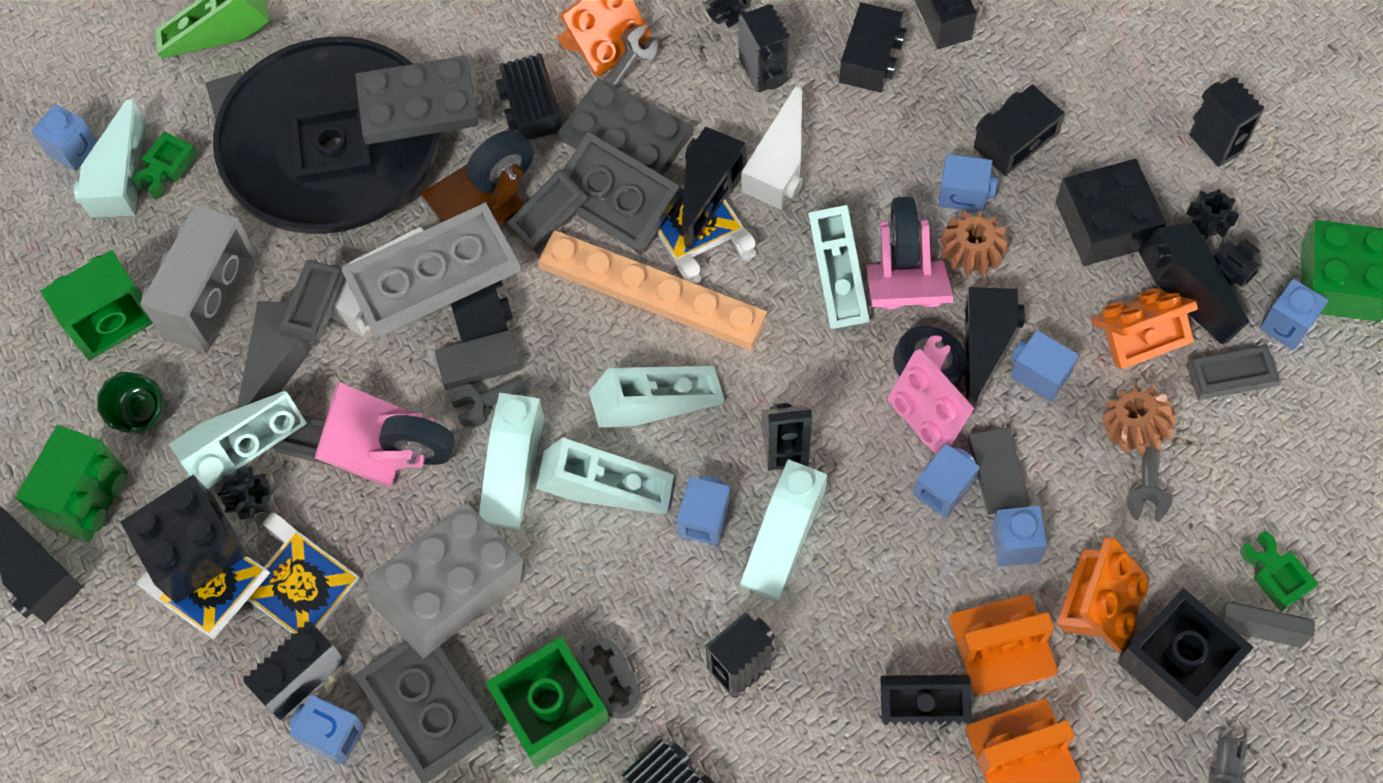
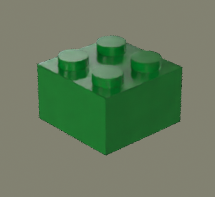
(1345, 267)
(97, 305)
(72, 484)
(548, 702)

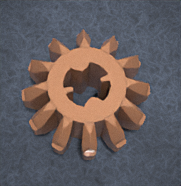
(959, 240)
(1139, 420)

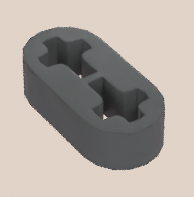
(620, 674)

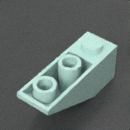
(236, 437)

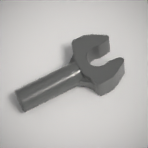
(632, 53)
(482, 400)
(1149, 488)

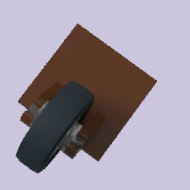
(488, 178)

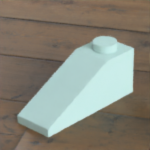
(109, 168)
(839, 266)
(653, 393)
(510, 459)
(603, 478)
(784, 529)

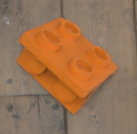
(597, 28)
(1146, 326)
(1104, 595)
(1004, 644)
(1024, 746)

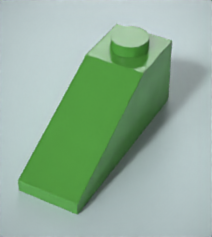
(210, 25)

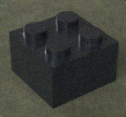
(1108, 211)
(183, 539)
(1184, 654)

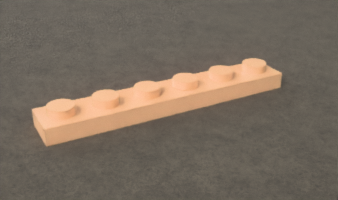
(653, 290)

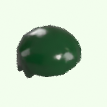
(131, 403)

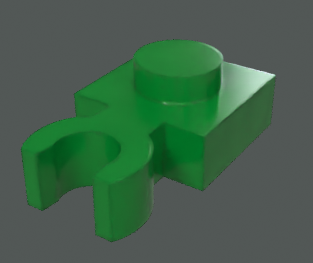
(165, 159)
(1280, 577)

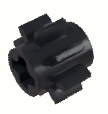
(726, 10)
(1213, 213)
(1238, 262)
(245, 493)

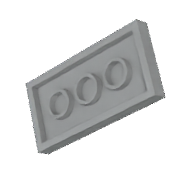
(430, 270)

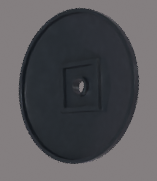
(274, 134)

